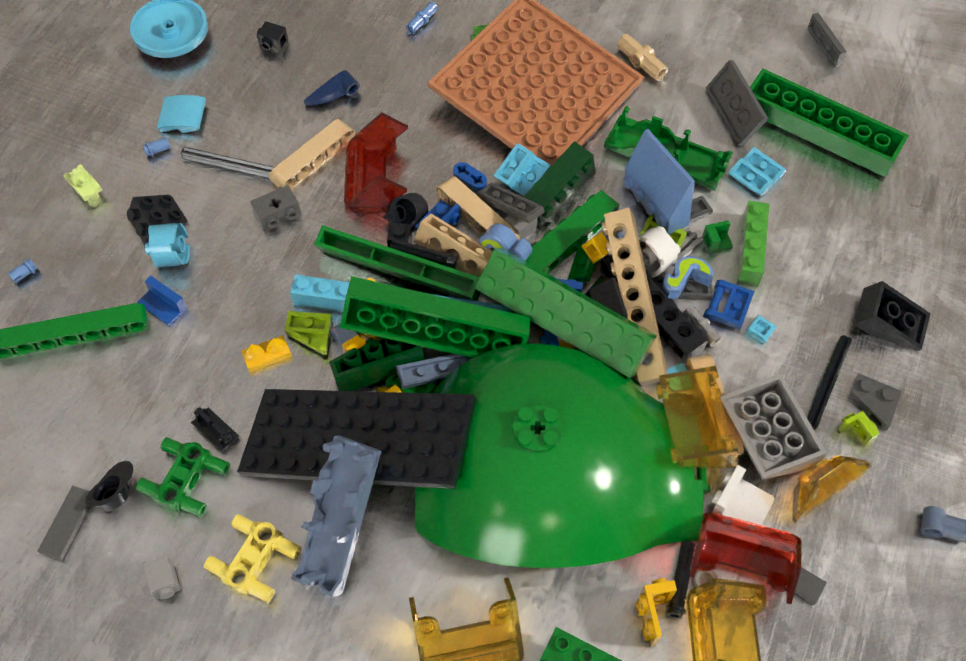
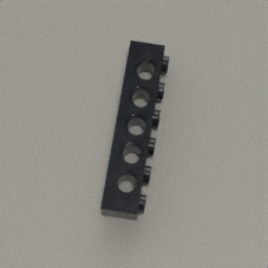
(666, 308)

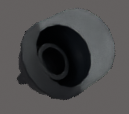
(406, 209)
(112, 489)

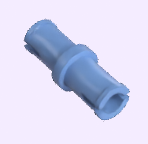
(421, 17)

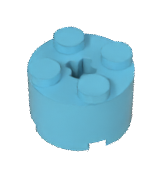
(168, 245)

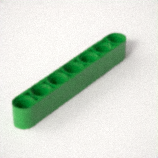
(72, 330)

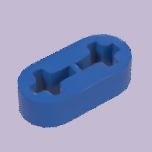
(472, 175)

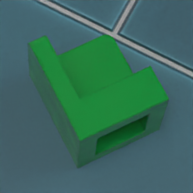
(717, 237)

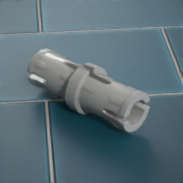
(712, 337)

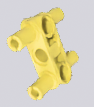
(252, 558)

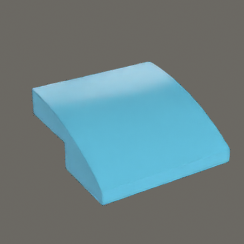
(181, 113)
(521, 170)
(757, 171)

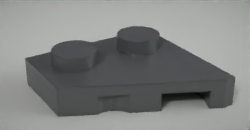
(876, 398)

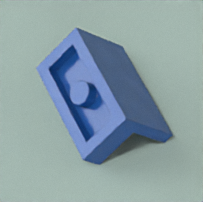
(162, 302)

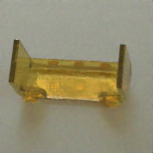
(483, 641)

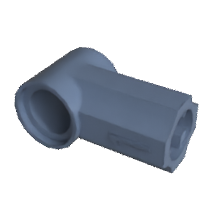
(938, 524)

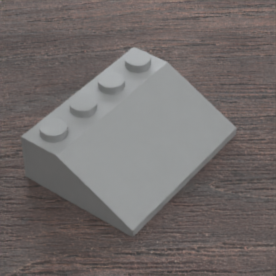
(773, 428)

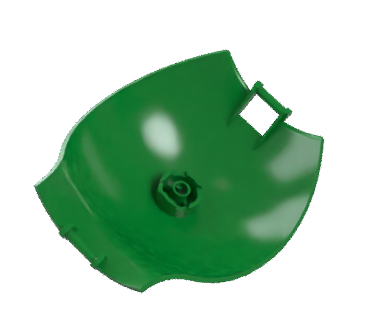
(578, 491)

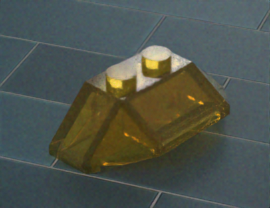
(825, 482)

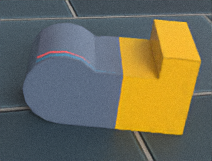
(596, 247)
(346, 338)

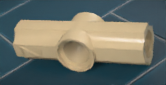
(642, 57)

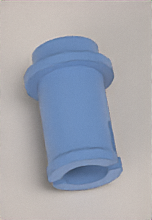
(156, 146)
(22, 270)

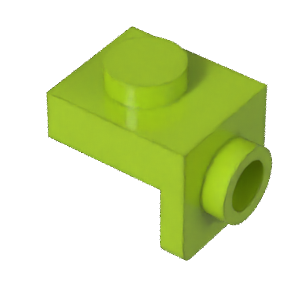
(861, 425)

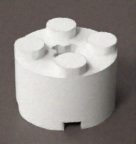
(658, 250)

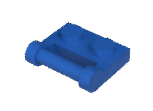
(735, 308)

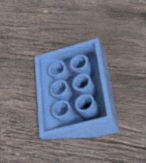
(660, 183)

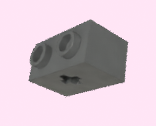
(275, 207)

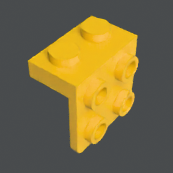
(654, 594)

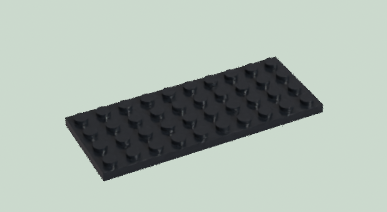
(417, 434)

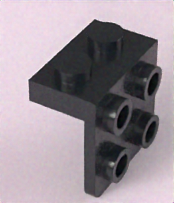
(153, 211)

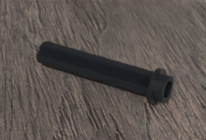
(448, 260)
(676, 605)

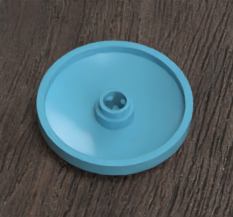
(168, 27)

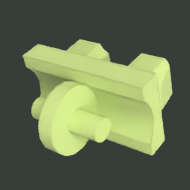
(83, 183)

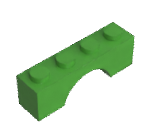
(754, 243)

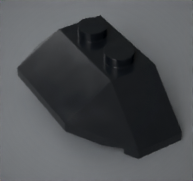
(608, 294)

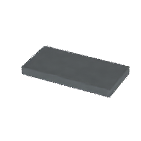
(736, 103)

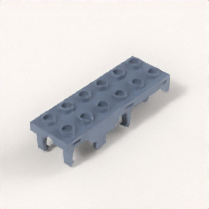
(339, 510)

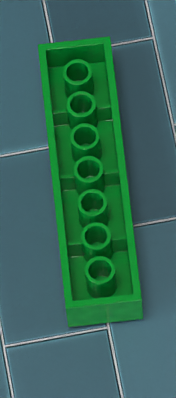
(828, 123)
(565, 312)
(429, 319)

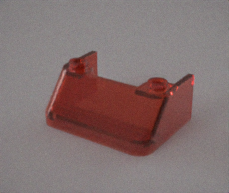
(366, 164)
(750, 549)

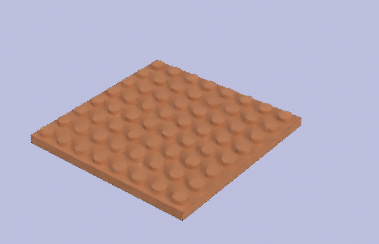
(536, 81)

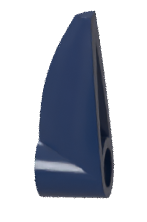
(336, 87)

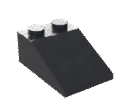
(892, 316)

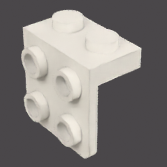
(742, 499)

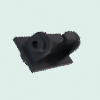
(214, 428)

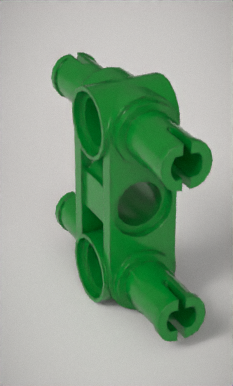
(183, 477)

